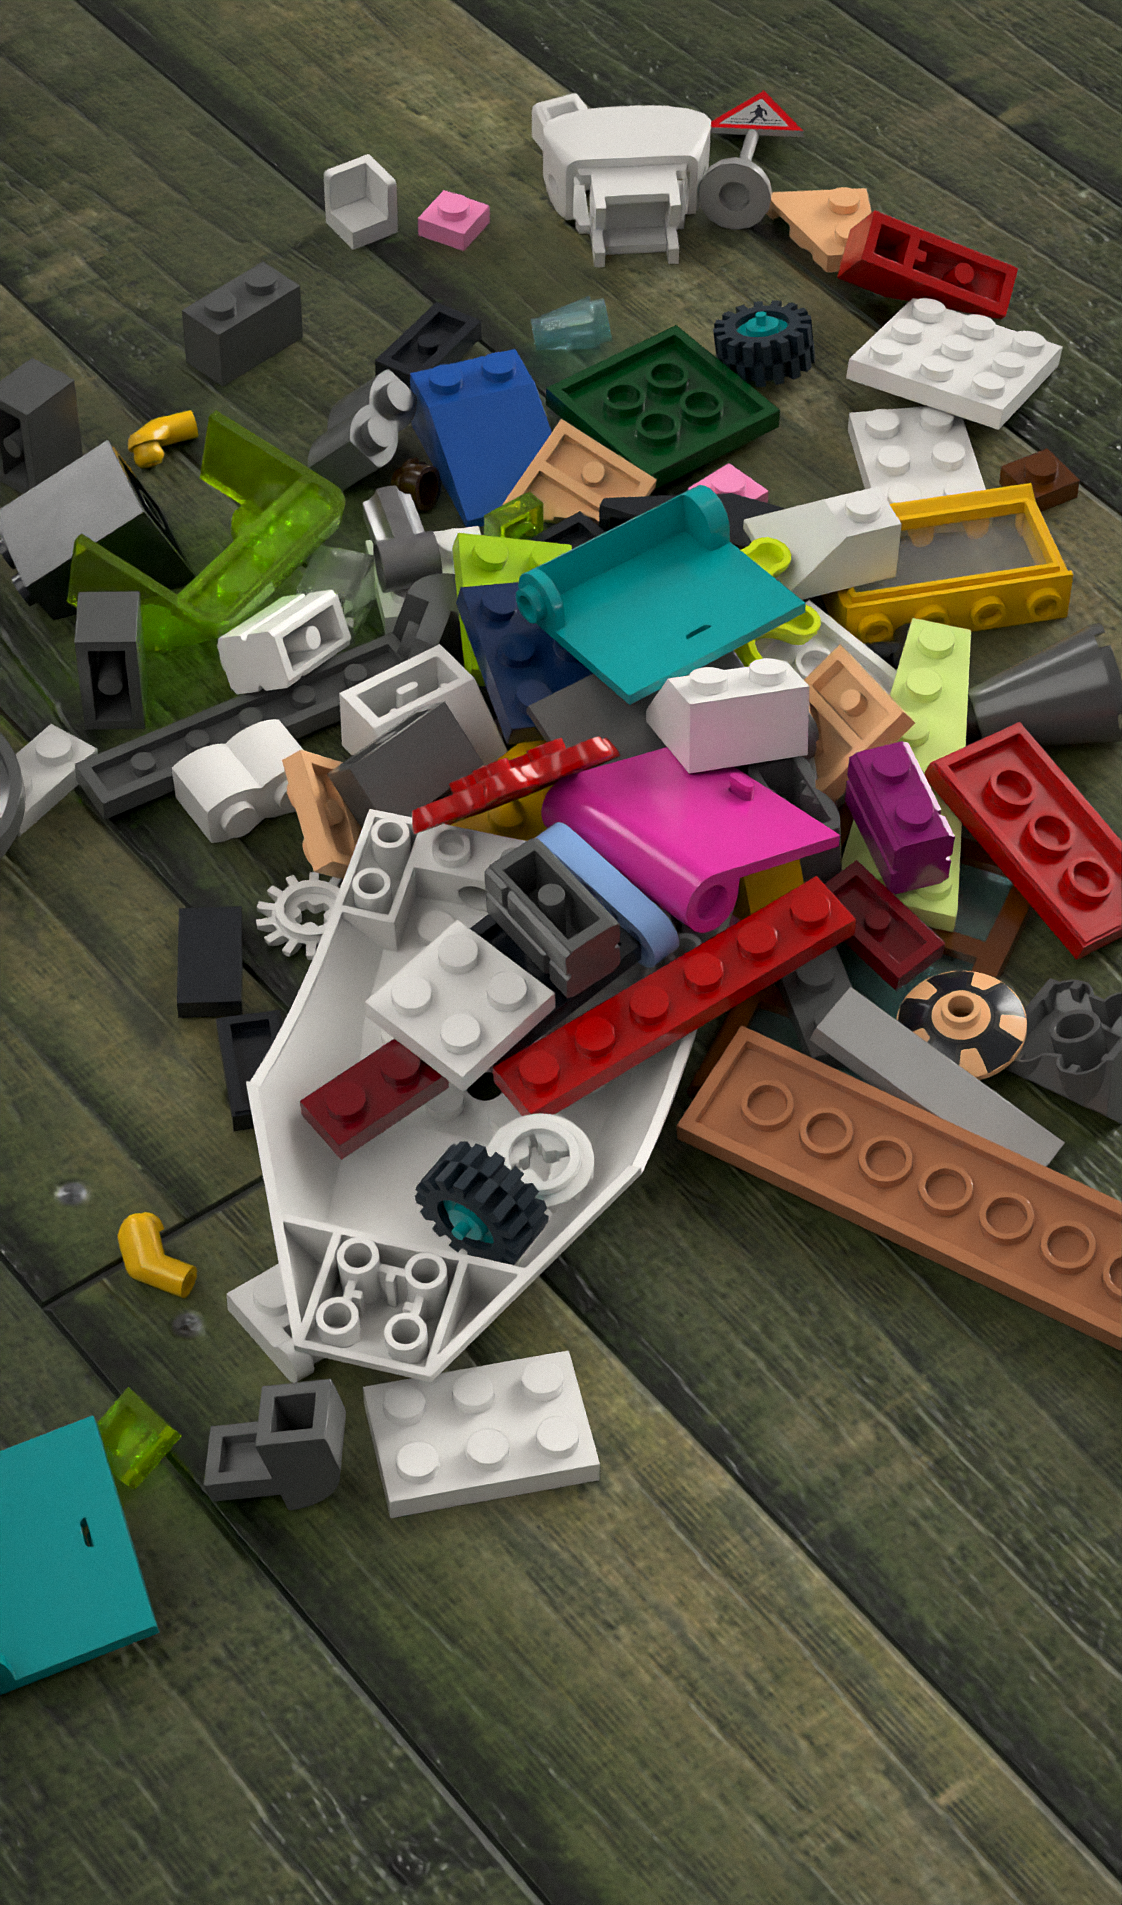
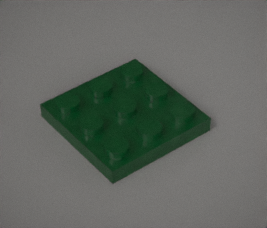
(664, 405)

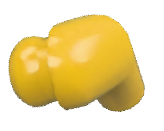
(159, 432)

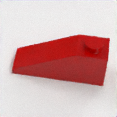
(917, 264)

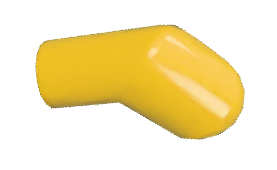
(146, 1259)

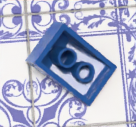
(479, 428)

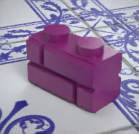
(899, 817)

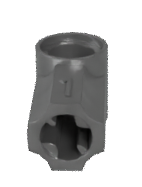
(400, 544)

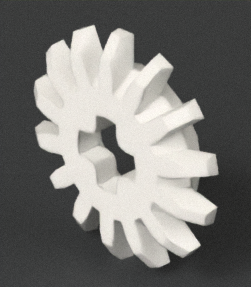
(286, 913)

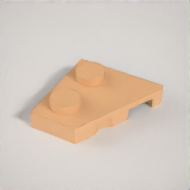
(576, 474)

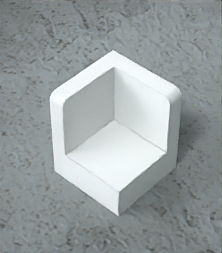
(361, 201)

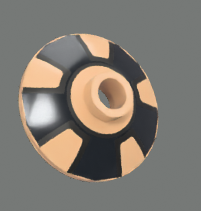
(978, 1042)

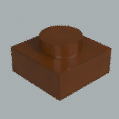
(1048, 475)

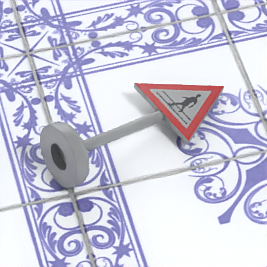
(735, 189)

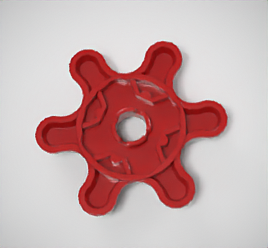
(512, 780)

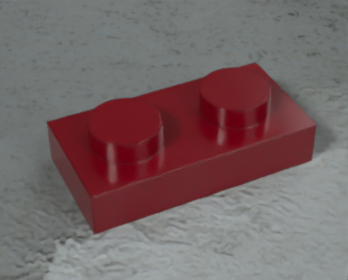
(886, 930)
(371, 1097)

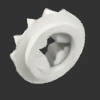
(558, 1143)

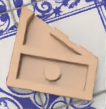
(821, 220)
(850, 717)
(323, 815)

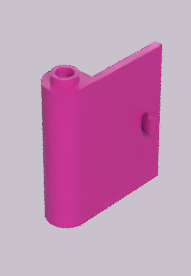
(682, 832)

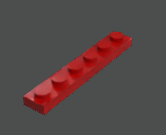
(674, 1000)

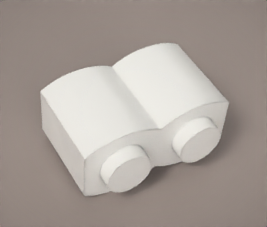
(237, 782)

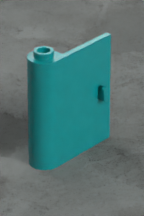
(656, 596)
(56, 1591)

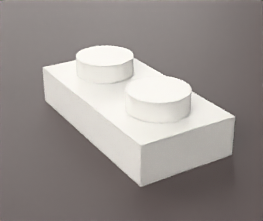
(49, 770)

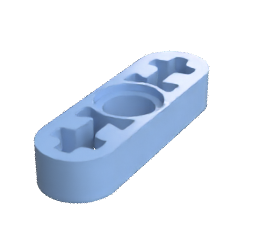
(615, 893)

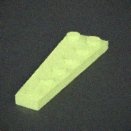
(934, 694)

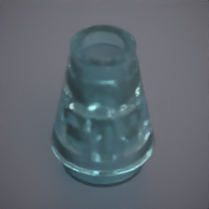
(573, 326)

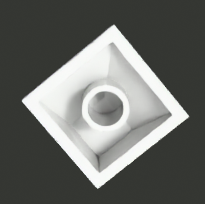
(834, 541)

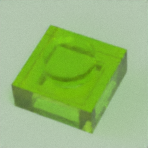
(516, 519)
(135, 1437)

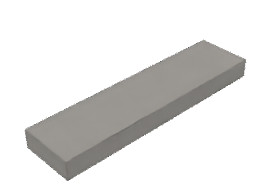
(917, 1073)

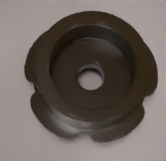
(420, 481)

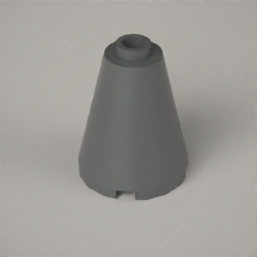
(1057, 694)

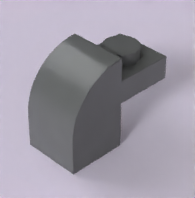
(430, 617)
(286, 1452)

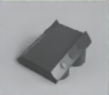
(1075, 1045)

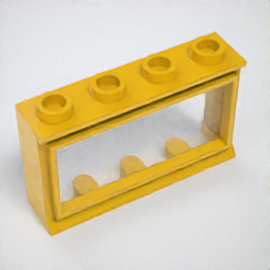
(963, 564)

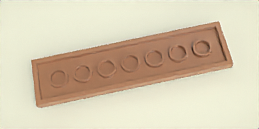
(914, 1181)

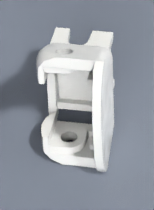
(632, 172)

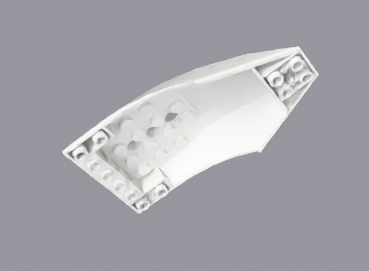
(350, 1241)

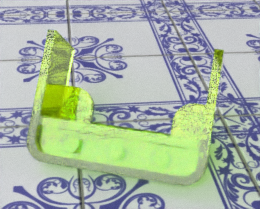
(278, 526)

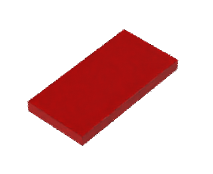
(1038, 834)

